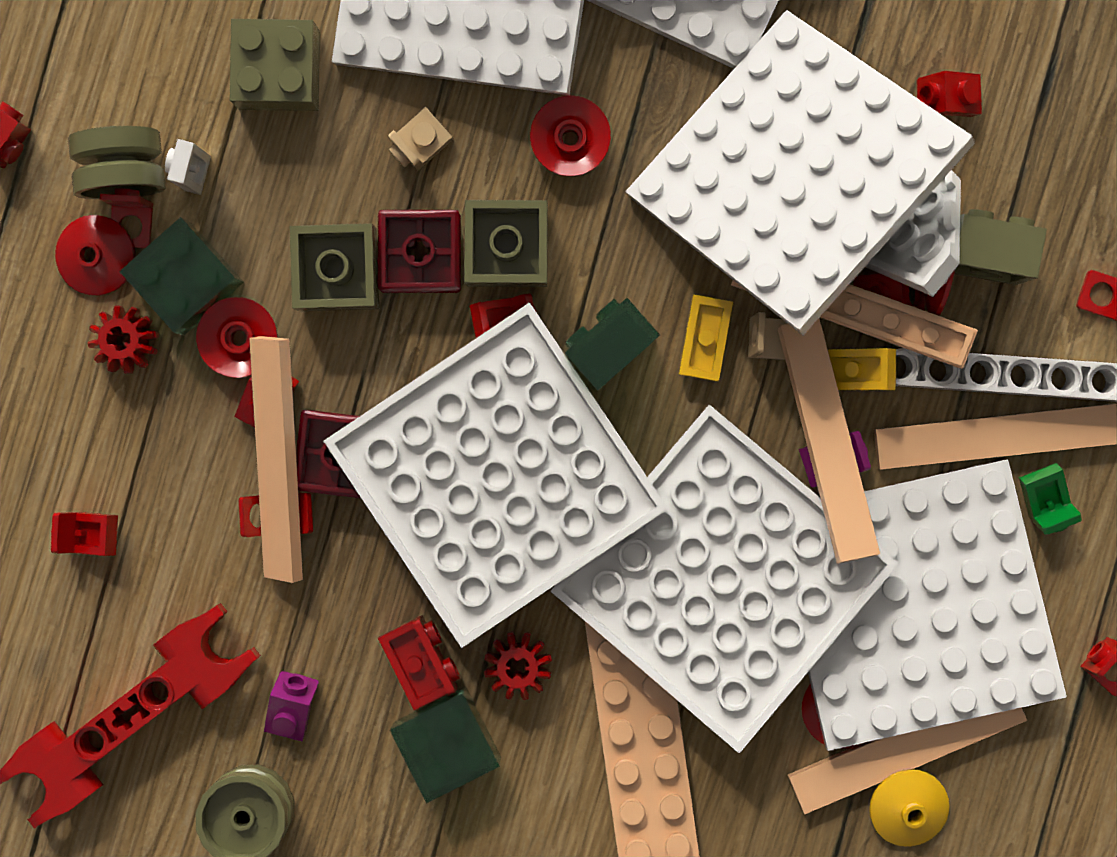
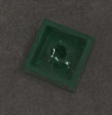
(181, 276)
(610, 343)
(446, 744)

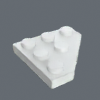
(927, 243)

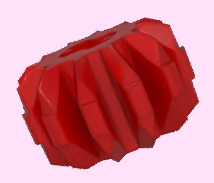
(117, 355)
(517, 679)

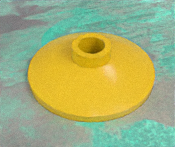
(898, 797)

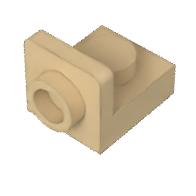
(419, 140)

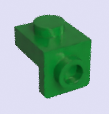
(1049, 499)

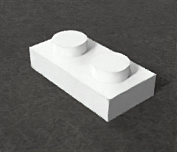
(187, 166)

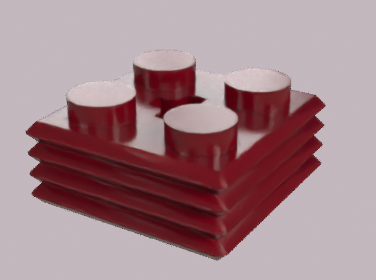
(400, 232)
(314, 467)

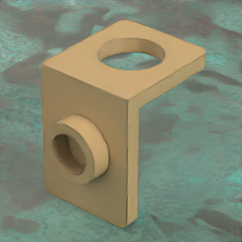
(764, 337)

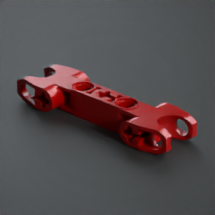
(66, 761)

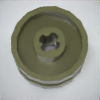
(116, 160)
(259, 793)

